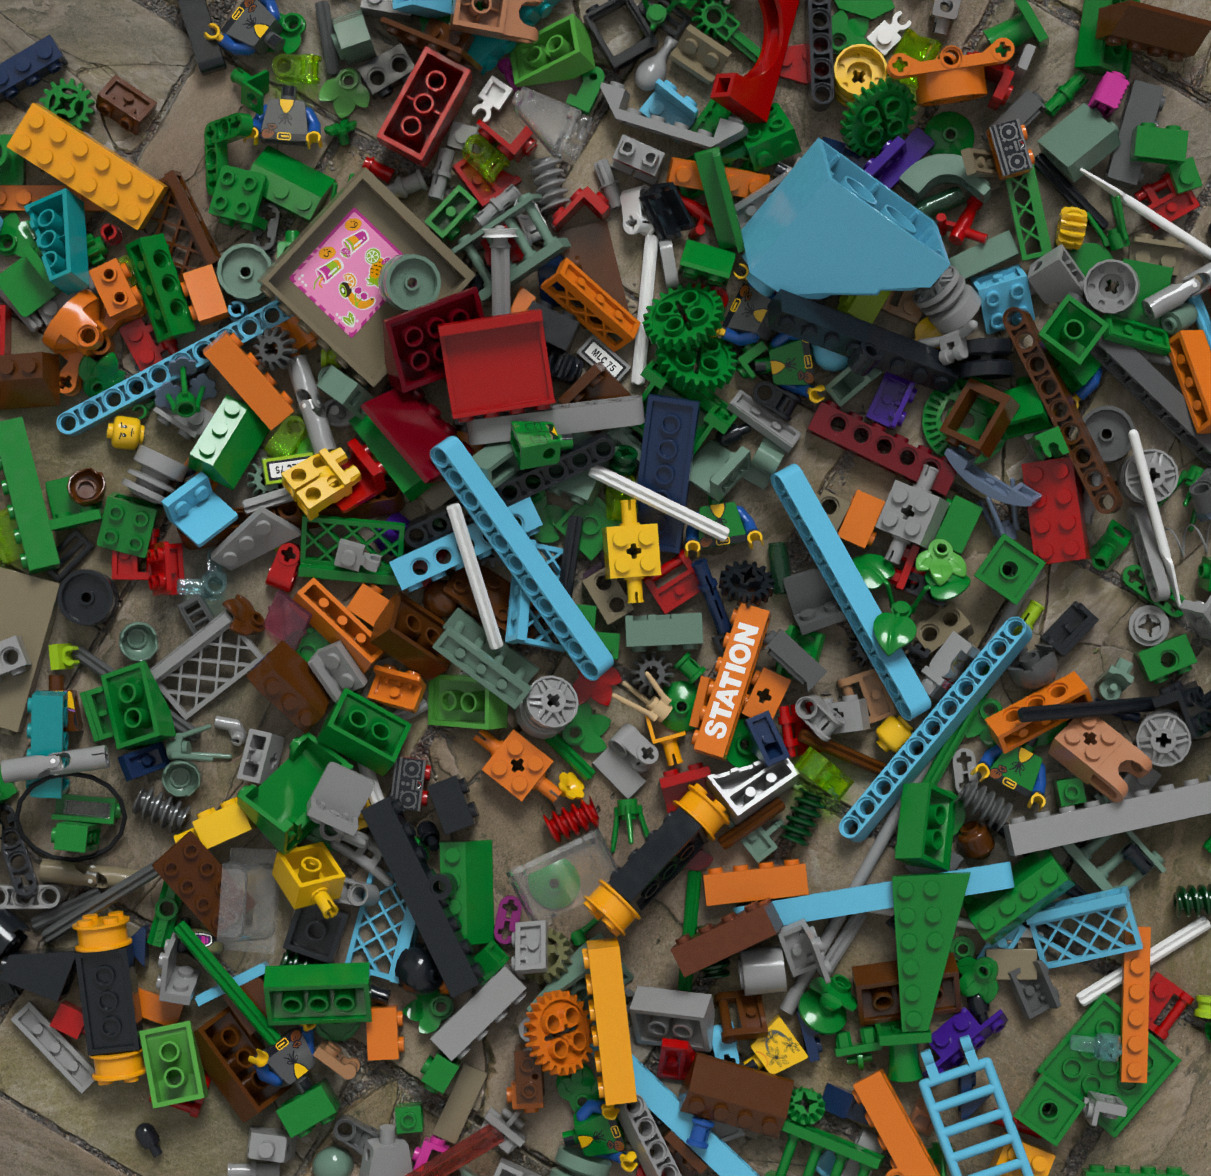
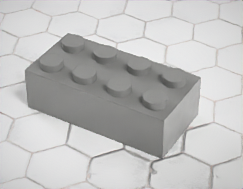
(476, 1014)

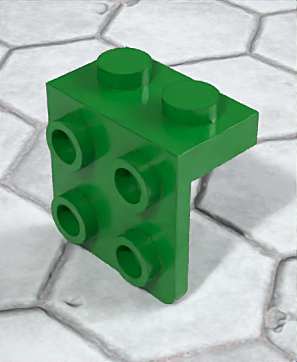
(770, 140)
(239, 198)
(28, 283)

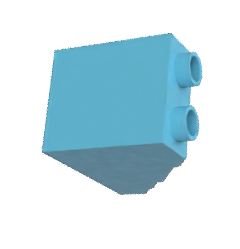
(839, 234)

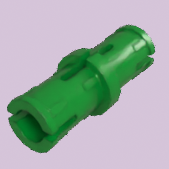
(1065, 93)

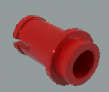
(378, 169)
(117, 236)

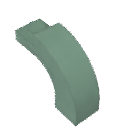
(939, 170)

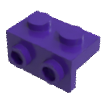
(890, 401)

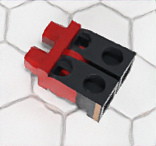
(910, 580)

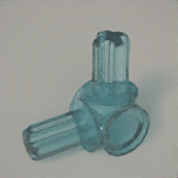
(200, 586)
(1103, 1046)

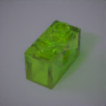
(824, 773)

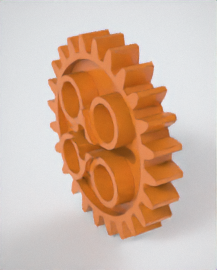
(566, 1050)

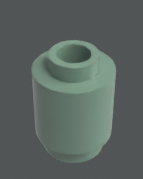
(1179, 318)

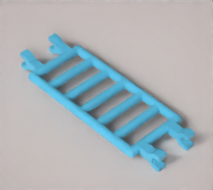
(1013, 1137)

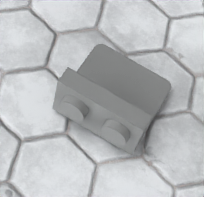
(339, 798)
(803, 949)

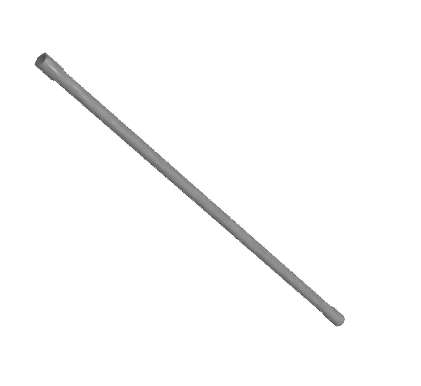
(794, 994)

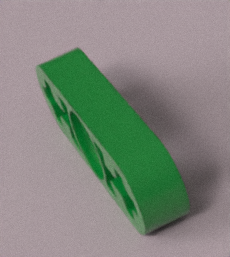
(1166, 607)

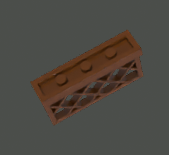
(193, 220)

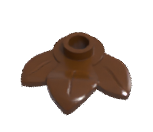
(246, 619)

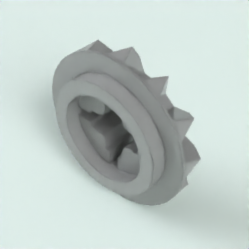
(1157, 633)

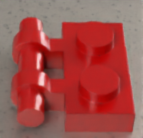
(1170, 206)
(142, 345)
(785, 721)

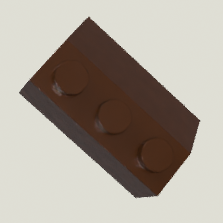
(29, 380)
(408, 634)
(291, 686)

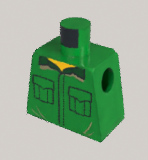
(537, 443)

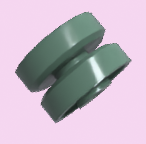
(231, 269)
(394, 278)
(575, 1163)

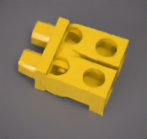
(320, 481)

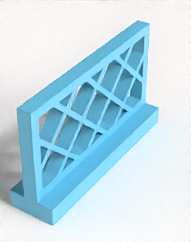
(520, 612)
(1080, 906)
(406, 937)

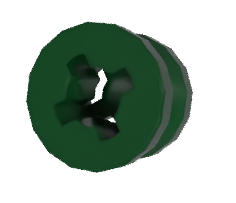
(624, 460)

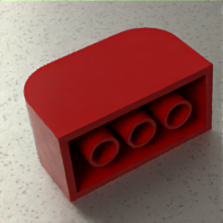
(425, 107)

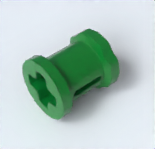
(689, 667)

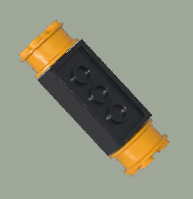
(657, 861)
(109, 997)

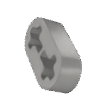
(668, 263)
(957, 770)

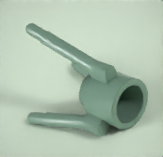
(181, 749)

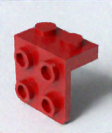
(1002, 77)
(522, 145)
(595, 202)
(372, 477)
(166, 567)
(675, 784)

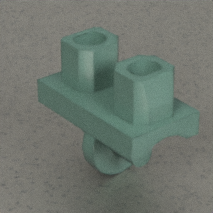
(1115, 680)

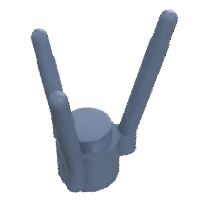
(1001, 526)

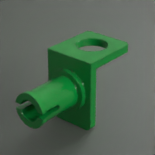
(252, 88)
(1109, 546)

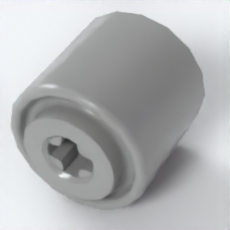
(762, 970)

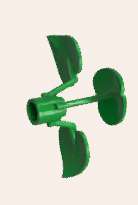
(897, 628)

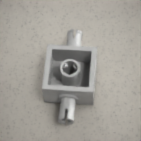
(903, 501)

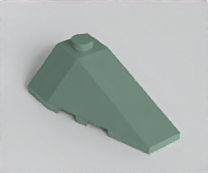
(575, 980)

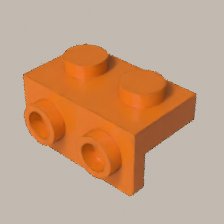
(397, 688)

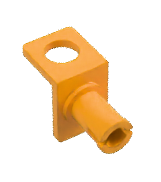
(669, 744)

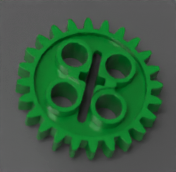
(878, 116)
(701, 308)
(713, 360)

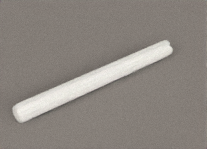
(645, 300)
(659, 502)
(474, 575)
(1156, 953)

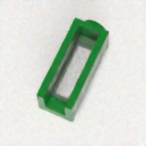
(87, 809)

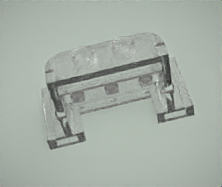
(249, 901)

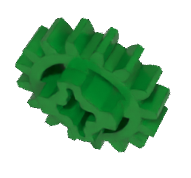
(75, 100)

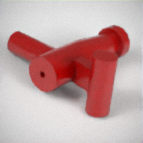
(699, 212)
(961, 228)

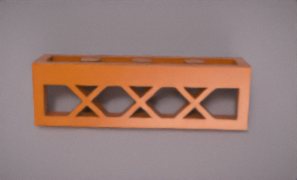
(596, 304)

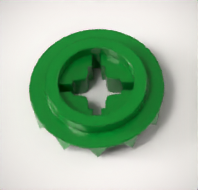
(797, 1112)

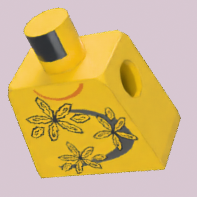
(777, 1050)

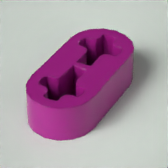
(501, 918)

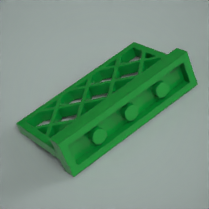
(324, 567)

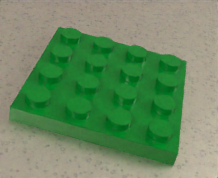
(1082, 1072)

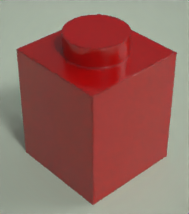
(69, 1019)

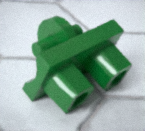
(846, 1047)

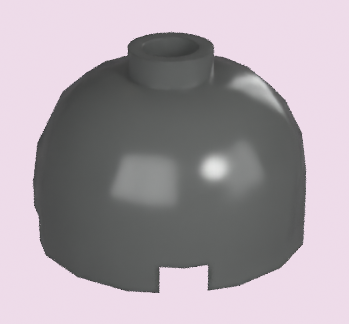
(1034, 668)

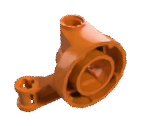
(950, 83)
(79, 331)

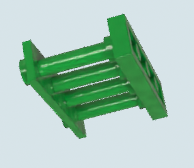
(824, 1140)

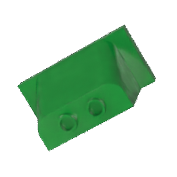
(712, 408)

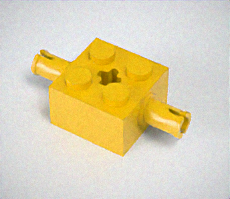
(643, 539)
(221, 825)
(310, 877)

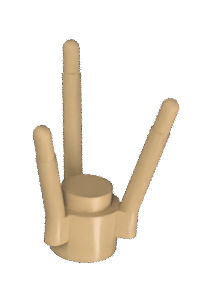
(657, 707)

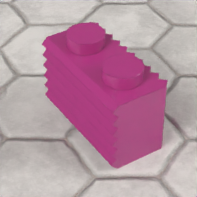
(1109, 93)

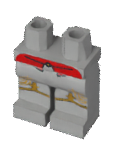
(636, 155)
(948, 665)

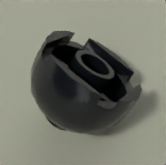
(418, 971)

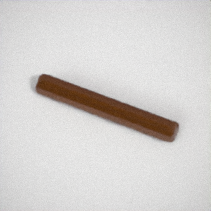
(841, 752)

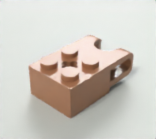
(497, 20)
(1098, 754)

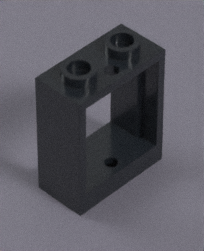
(634, 52)

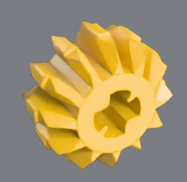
(1071, 228)

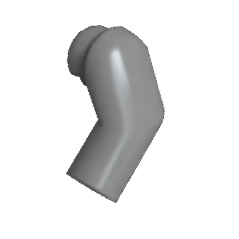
(234, 729)

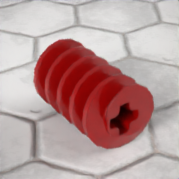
(572, 820)

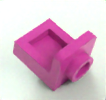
(422, 1154)

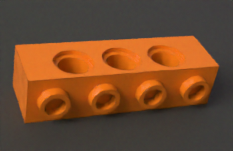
(1011, 733)

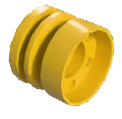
(857, 62)

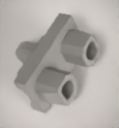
(513, 1136)

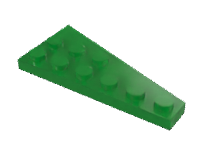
(924, 928)

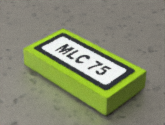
(275, 466)

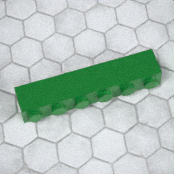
(26, 499)

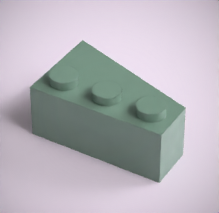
(352, 38)
(664, 631)

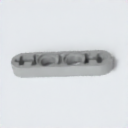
(1148, 553)

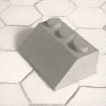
(673, 1014)

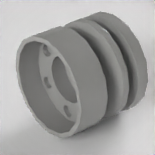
(1097, 282)
(948, 301)
(1160, 465)
(154, 475)
(538, 717)
(1174, 725)

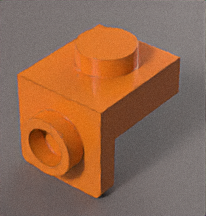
(512, 1098)

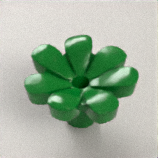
(341, 130)

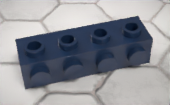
(30, 67)

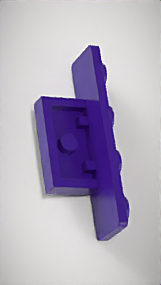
(898, 157)
(947, 1042)

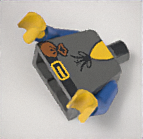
(251, 29)
(287, 122)
(747, 316)
(287, 1059)

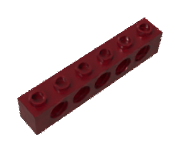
(821, 427)

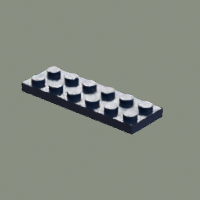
(667, 462)

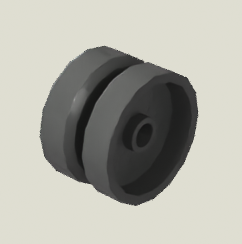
(1118, 424)

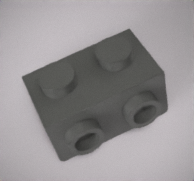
(1034, 995)

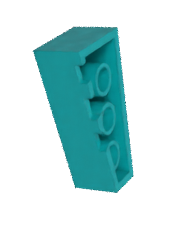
(62, 239)
(46, 733)

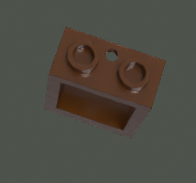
(996, 427)
(529, 1077)

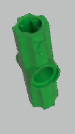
(163, 923)

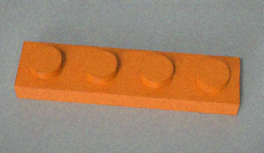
(741, 182)

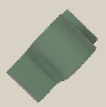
(344, 391)
(764, 463)

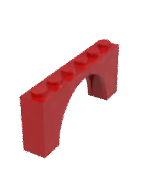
(753, 93)

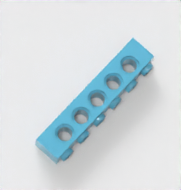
(403, 565)

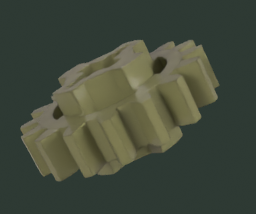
(557, 958)

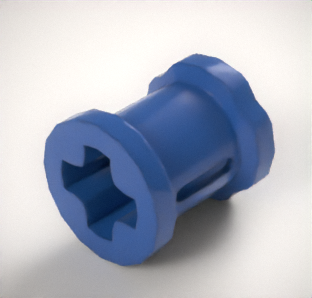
(700, 1132)

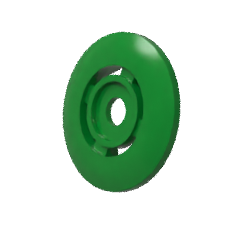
(979, 411)

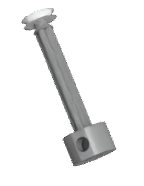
(500, 267)

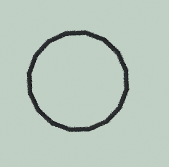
(61, 858)

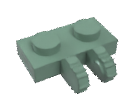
(759, 842)

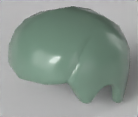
(138, 641)
(181, 778)
(333, 1162)

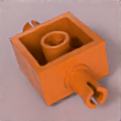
(519, 782)

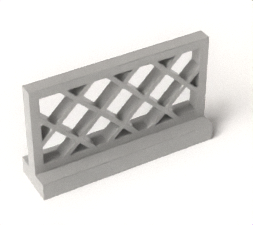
(191, 647)

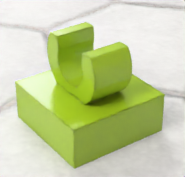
(61, 656)

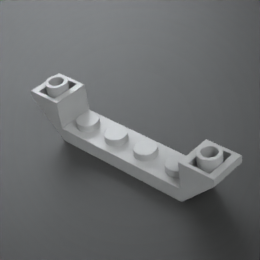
(726, 132)

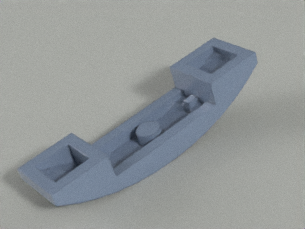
(986, 483)

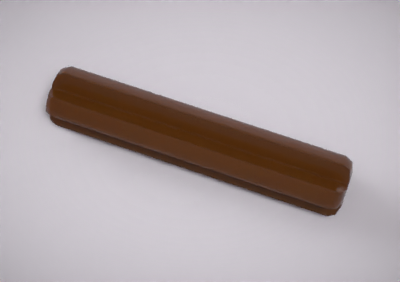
(751, 823)

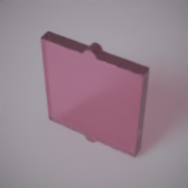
(287, 620)

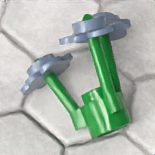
(184, 402)

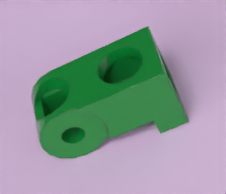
(588, 91)

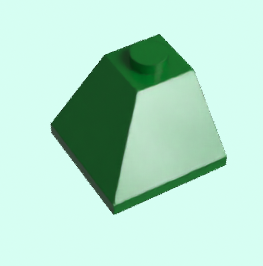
(1072, 332)

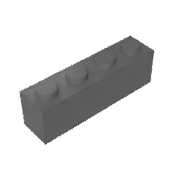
(1140, 106)

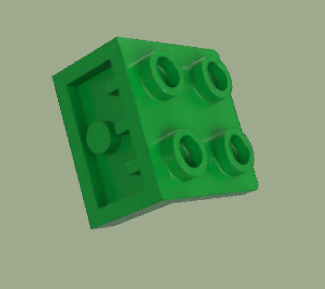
(66, 512)
(128, 524)

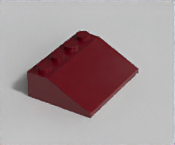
(413, 339)
(412, 428)

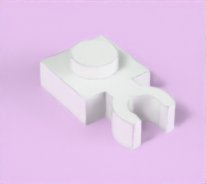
(886, 36)
(493, 96)

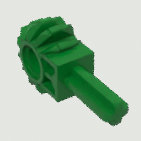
(725, 29)

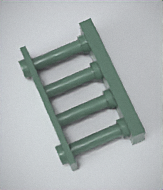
(532, 259)
(498, 670)
(1099, 875)

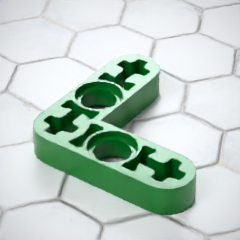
(216, 137)

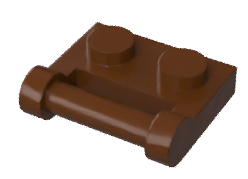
(750, 1016)

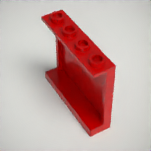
(496, 365)

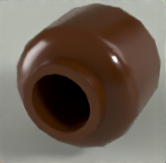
(976, 840)

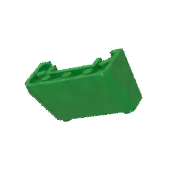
(281, 800)

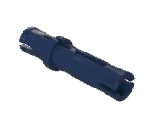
(707, 586)

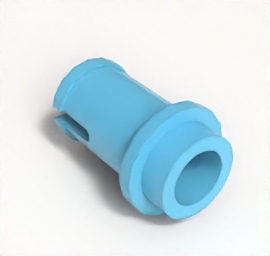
(237, 304)

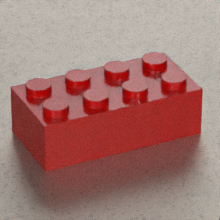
(1059, 516)

